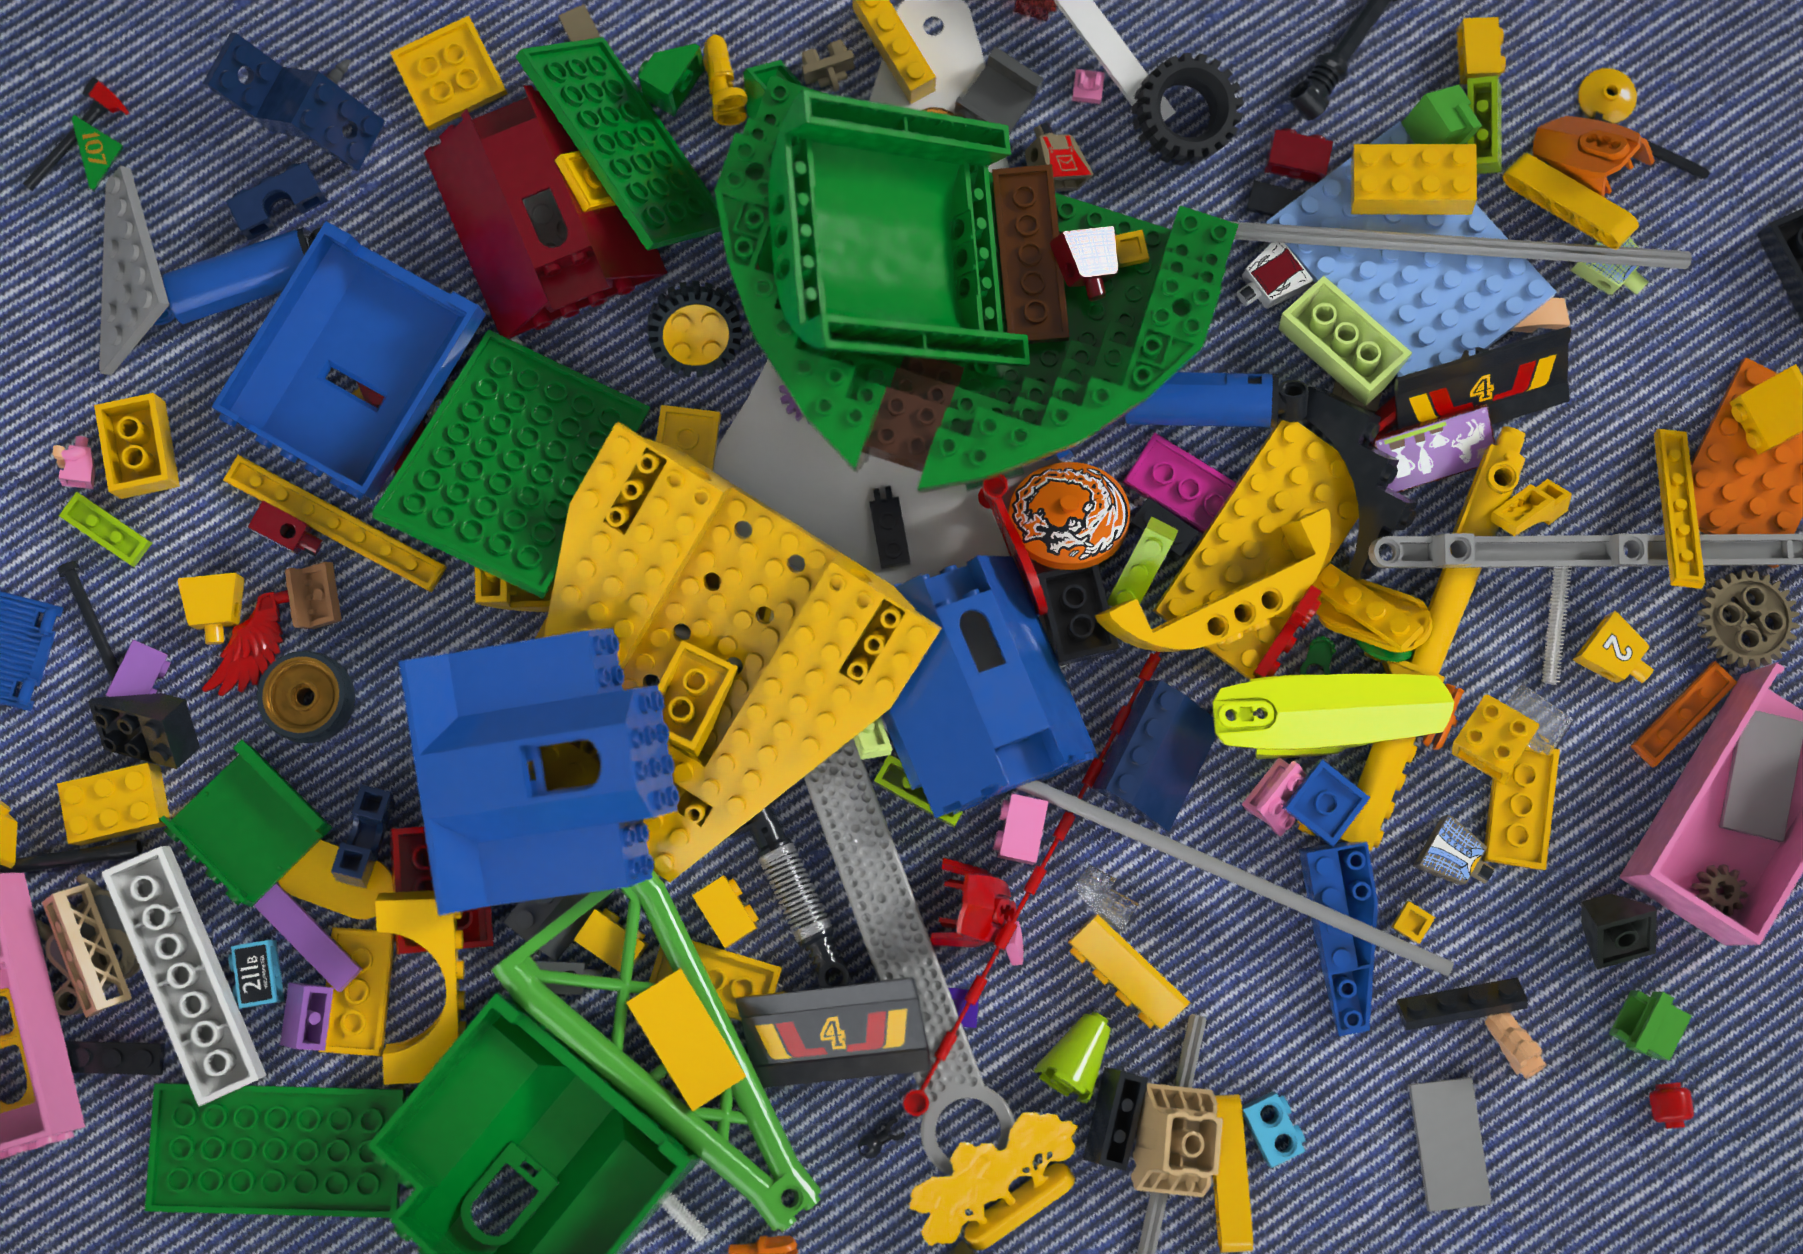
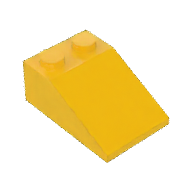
(1771, 410)
(694, 695)

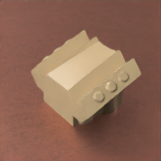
(1177, 1141)

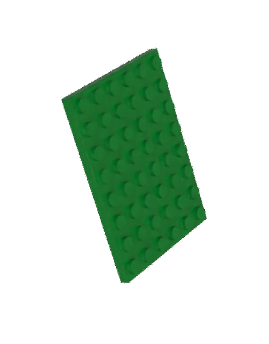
(505, 462)

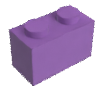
(138, 671)
(306, 1016)

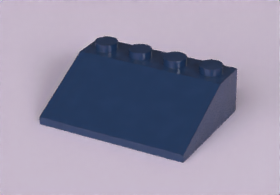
(1157, 754)

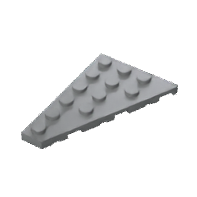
(130, 276)

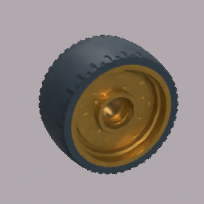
(283, 690)

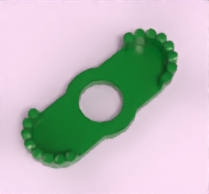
(1319, 653)

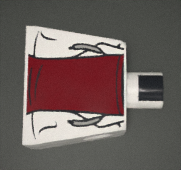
(1274, 277)

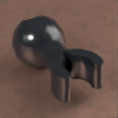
(875, 1142)

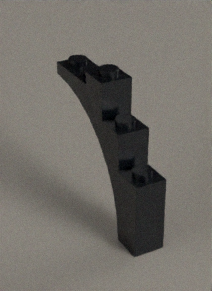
(1371, 470)

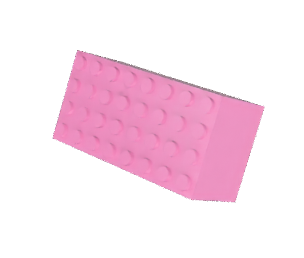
(1688, 834)

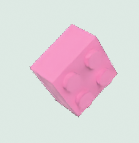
(1021, 830)

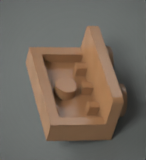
(313, 596)

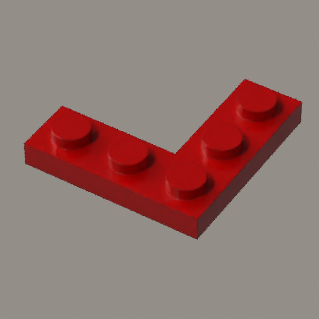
(1285, 639)

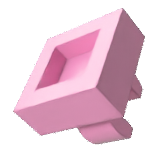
(1088, 86)

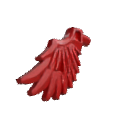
(251, 646)

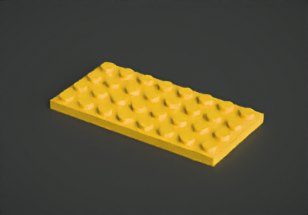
(1245, 540)

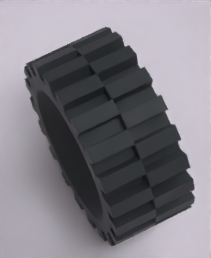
(1211, 85)

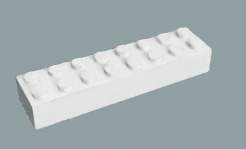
(183, 974)

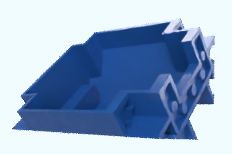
(992, 729)

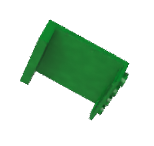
(247, 827)

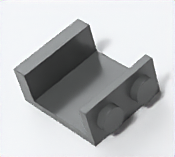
(1000, 91)

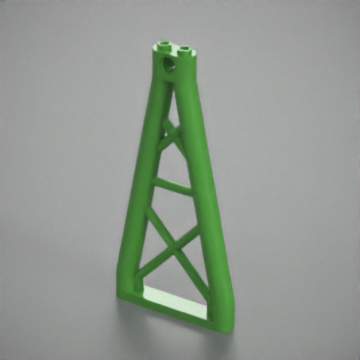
(525, 985)

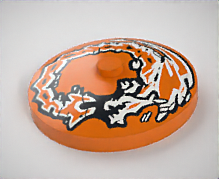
(1070, 515)

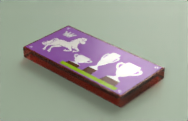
(1438, 447)

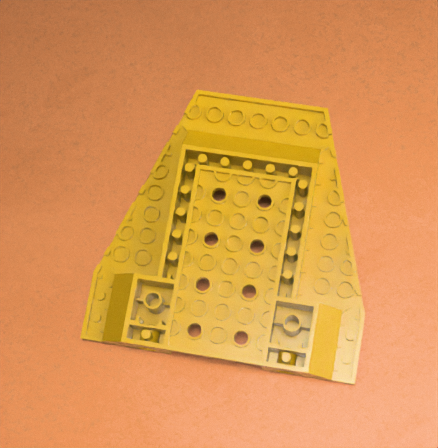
(810, 678)

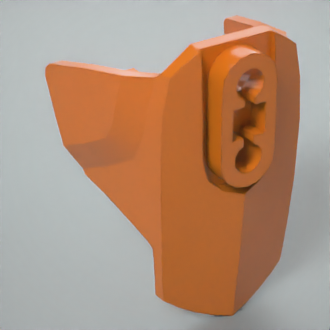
(1589, 149)

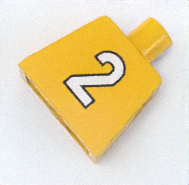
(1615, 651)

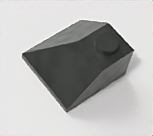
(1618, 929)

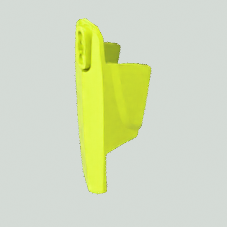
(1329, 712)

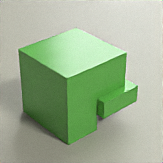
(1442, 118)
(1650, 1024)

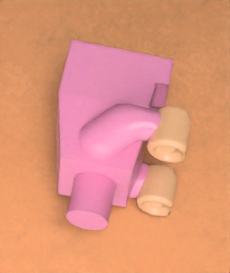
(77, 464)

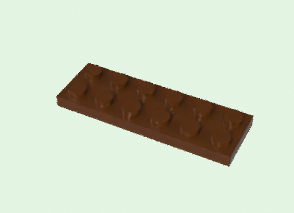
(1028, 266)

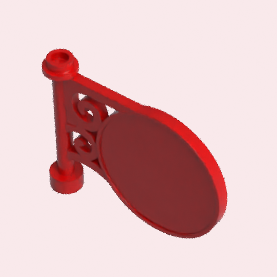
(991, 498)

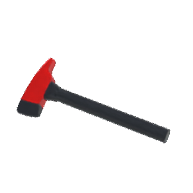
(103, 102)

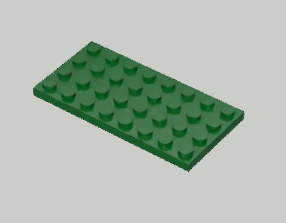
(622, 141)
(271, 1151)

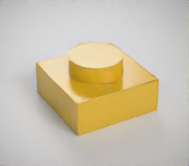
(1131, 249)
(1413, 922)

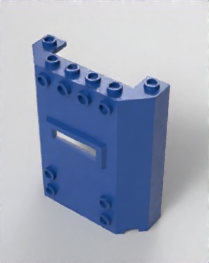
(372, 325)

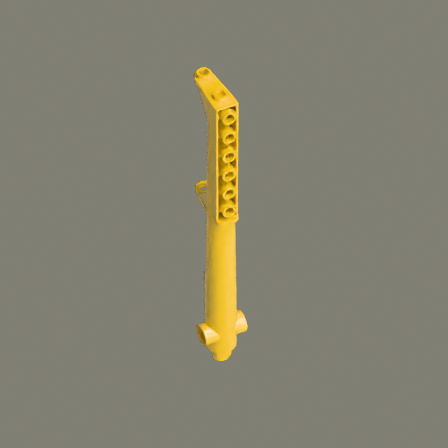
(1452, 593)

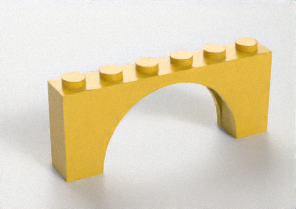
(417, 918)

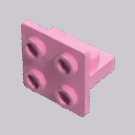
(1273, 792)

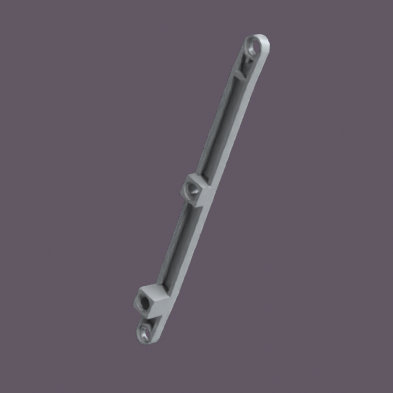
(1580, 550)

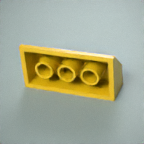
(1128, 972)

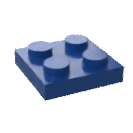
(1326, 802)

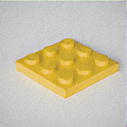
(448, 73)

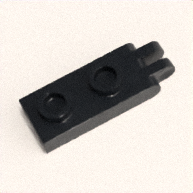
(889, 529)

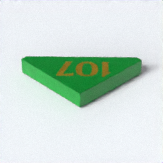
(96, 150)

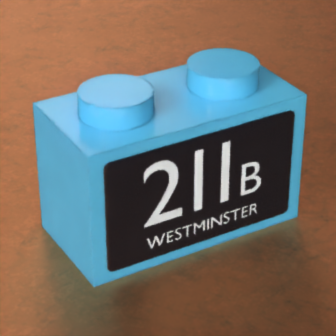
(256, 974)

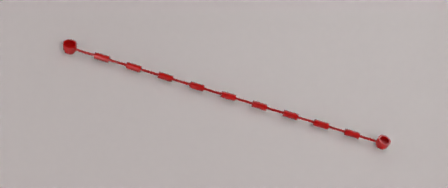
(916, 1101)

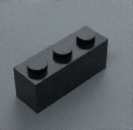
(1115, 1118)

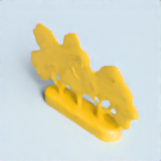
(985, 1175)

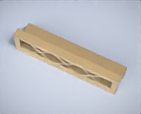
(75, 953)

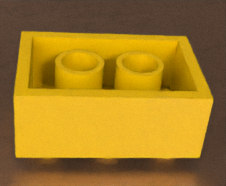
(136, 446)
(113, 804)

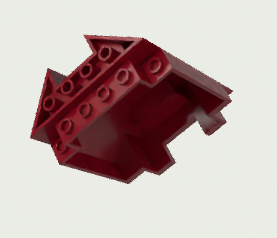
(485, 174)

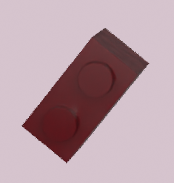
(1298, 155)

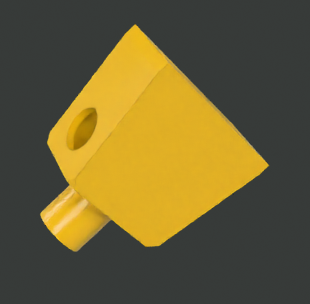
(212, 603)

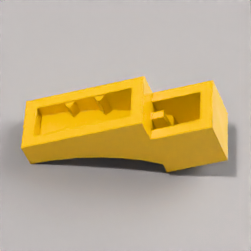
(1532, 506)

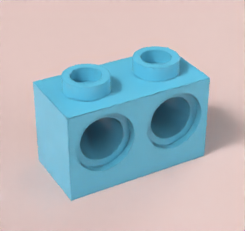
(1266, 1132)

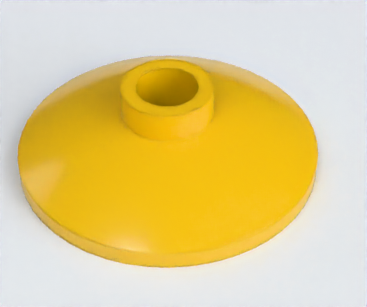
(1594, 95)

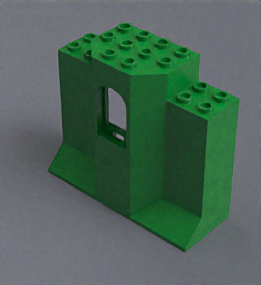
(518, 1097)

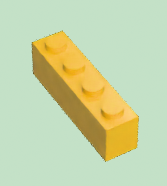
(896, 47)

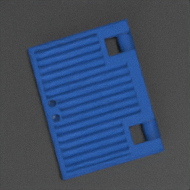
(24, 646)

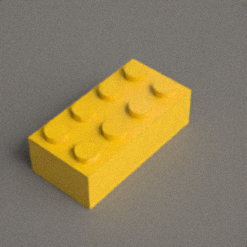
(1414, 179)

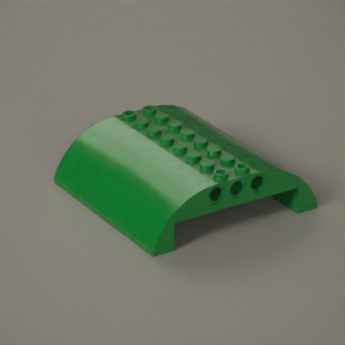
(889, 231)

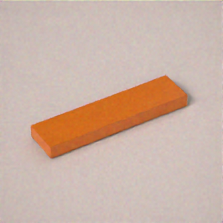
(1683, 714)

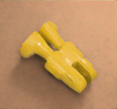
(726, 98)

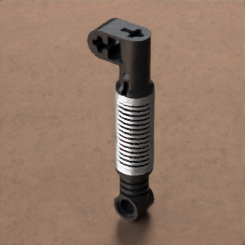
(782, 863)

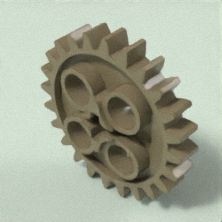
(1768, 602)

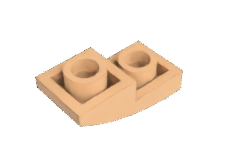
(1549, 316)

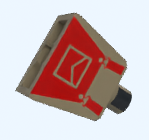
(1064, 154)

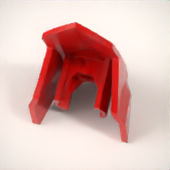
(983, 908)

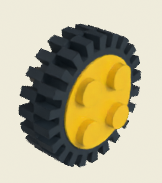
(694, 329)

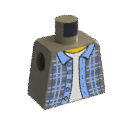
(1453, 854)

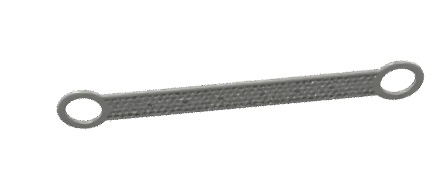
(896, 932)

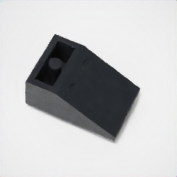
(146, 727)

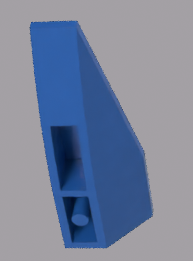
(1344, 882)

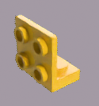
(1494, 738)

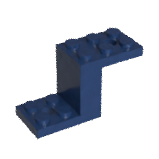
(294, 101)

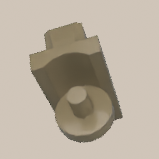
(830, 69)

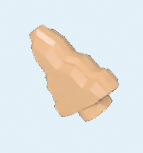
(1516, 1044)

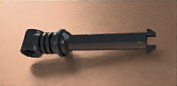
(1331, 67)

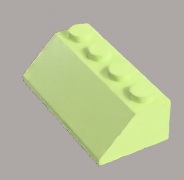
(1344, 340)

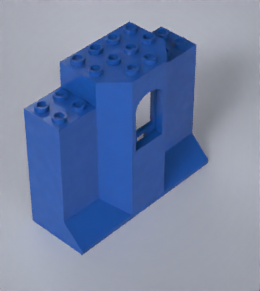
(484, 820)

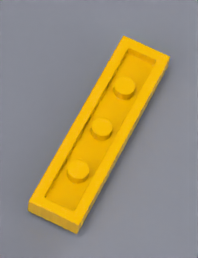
(1367, 608)

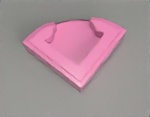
(1015, 947)

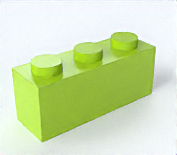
(1486, 105)
(1143, 562)
(894, 780)

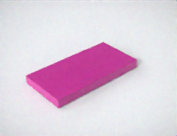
(1179, 482)

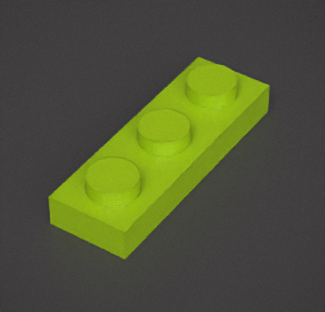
(105, 529)

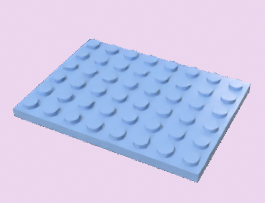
(1423, 299)

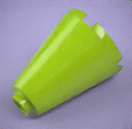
(1076, 1058)

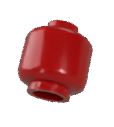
(1671, 1105)

